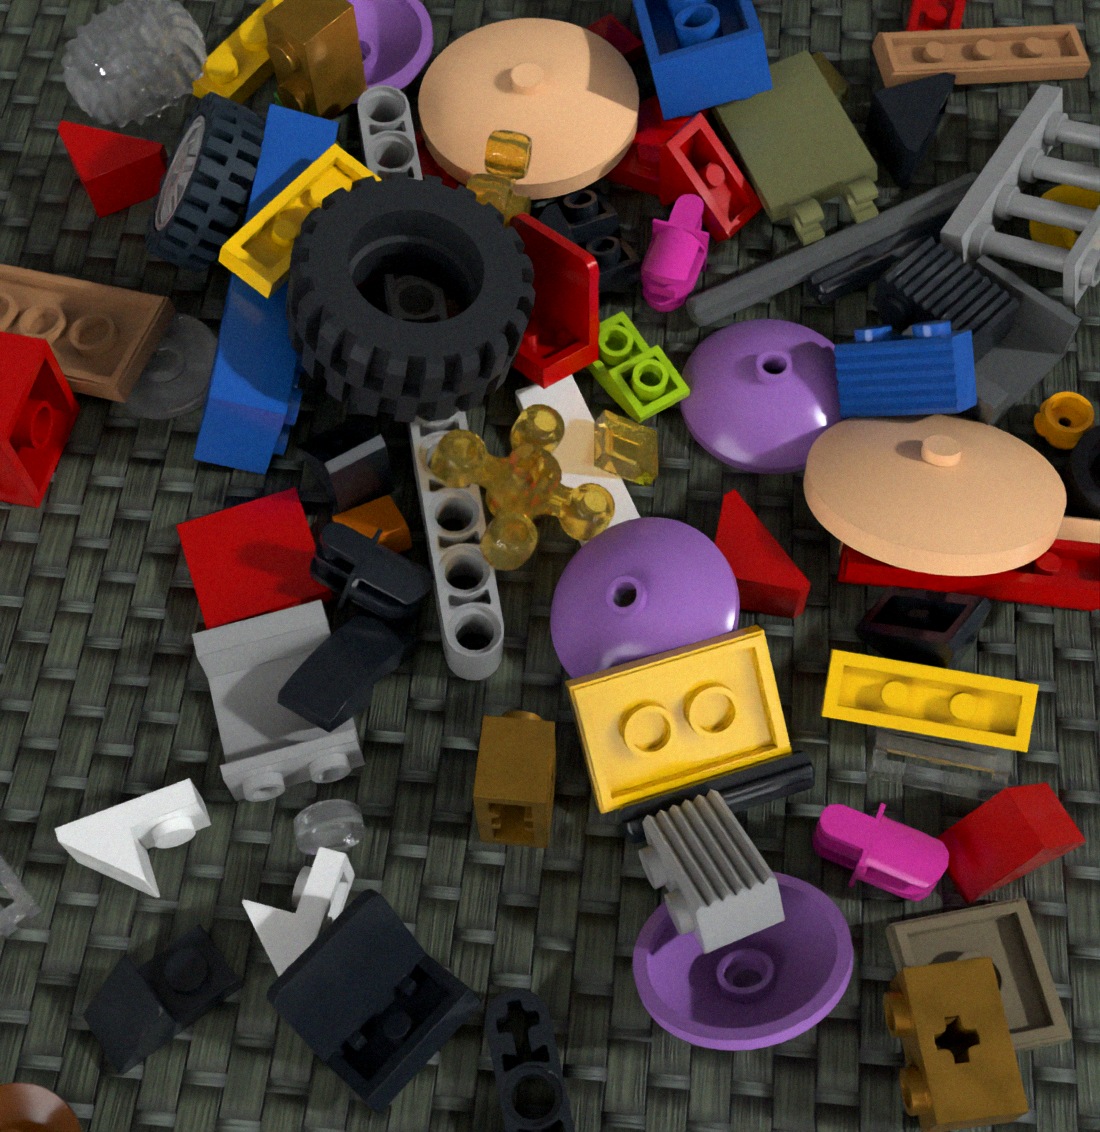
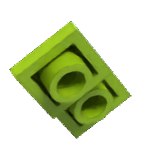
(633, 373)

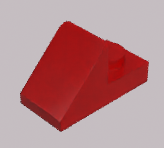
(700, 165)

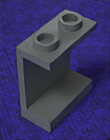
(1027, 353)

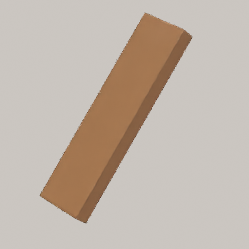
(982, 54)

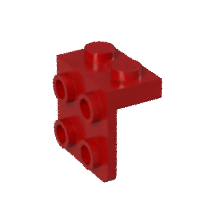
(564, 318)

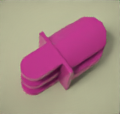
(675, 255)
(881, 851)

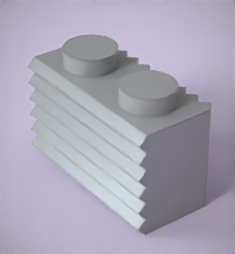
(711, 872)

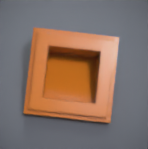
(379, 514)

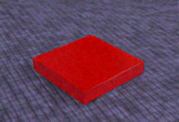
(251, 559)

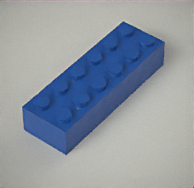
(254, 367)

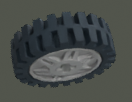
(205, 183)

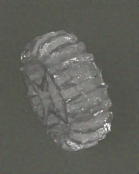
(134, 60)

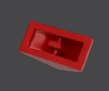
(113, 166)
(763, 570)
(1008, 839)

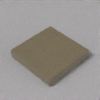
(1019, 963)

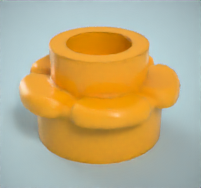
(1065, 408)

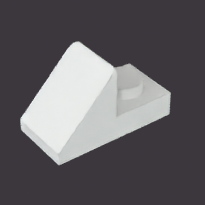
(119, 836)
(319, 899)

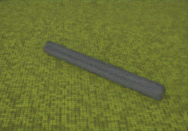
(799, 264)

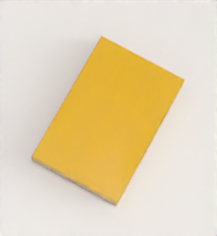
(678, 717)

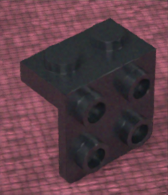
(371, 1000)

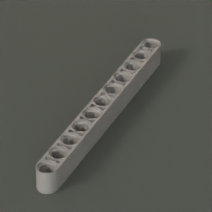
(386, 148)

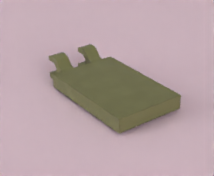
(800, 148)

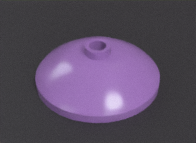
(393, 40)
(755, 416)
(681, 595)
(754, 987)

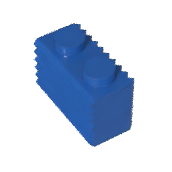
(906, 372)

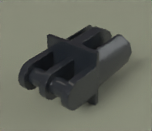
(369, 573)

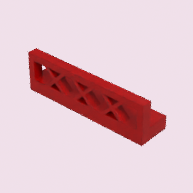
(1058, 578)

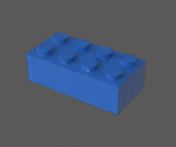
(702, 52)

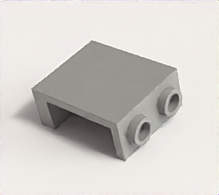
(260, 739)

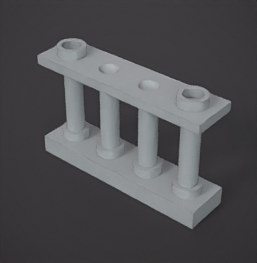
(999, 197)

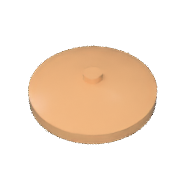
(538, 80)
(934, 493)

